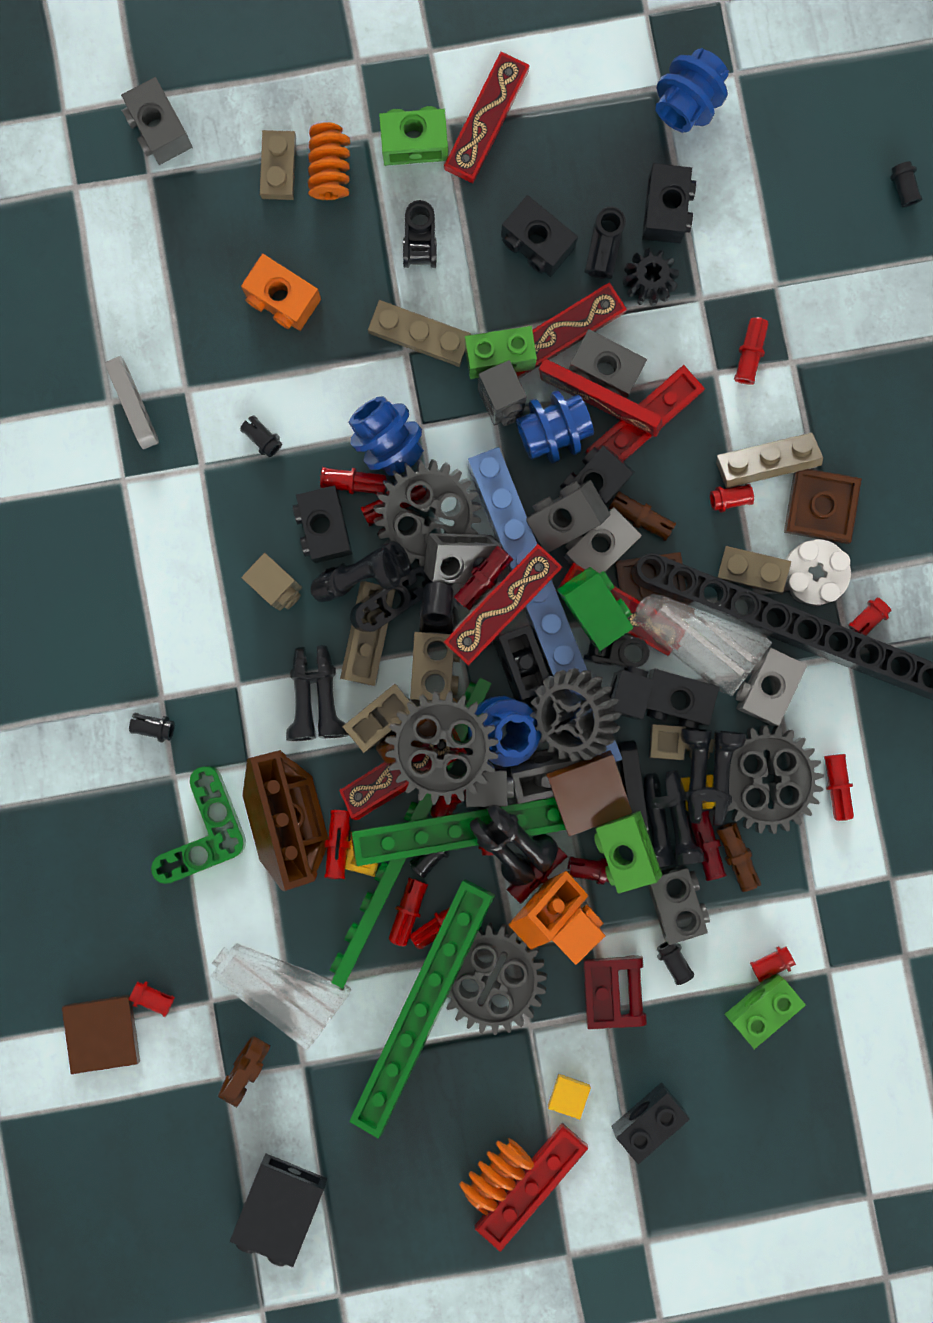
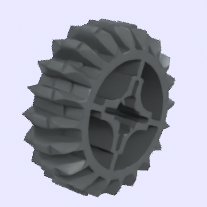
(557, 706)

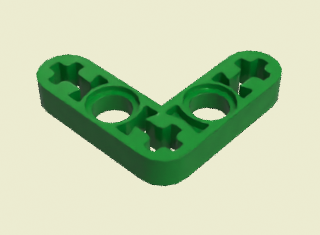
(213, 841)

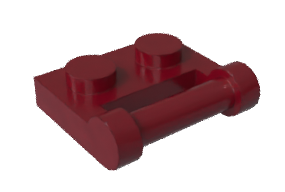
(603, 993)

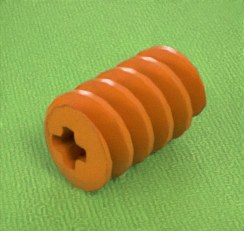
(328, 161)
(497, 1176)

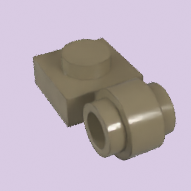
(667, 743)

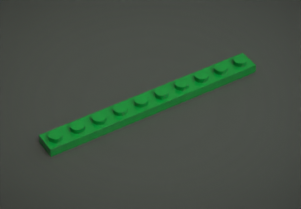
(389, 872)

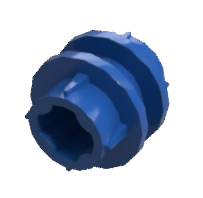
(692, 90)
(555, 426)
(385, 435)
(521, 734)

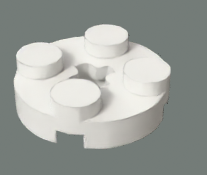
(835, 568)

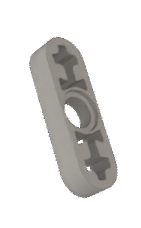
(131, 402)

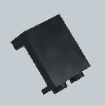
(278, 1211)

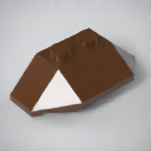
(284, 819)

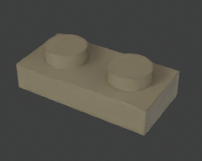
(278, 165)
(754, 570)

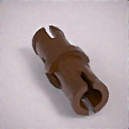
(642, 516)
(738, 856)

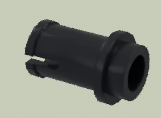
(906, 183)
(261, 436)
(153, 727)
(424, 863)
(675, 962)

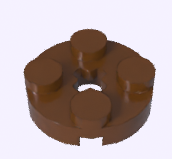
(246, 1069)

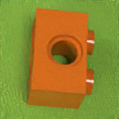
(271, 277)
(548, 910)
(580, 934)

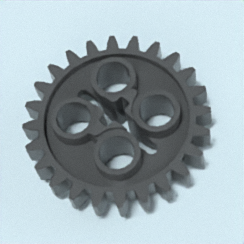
(438, 487)
(798, 776)
(437, 778)
(519, 991)

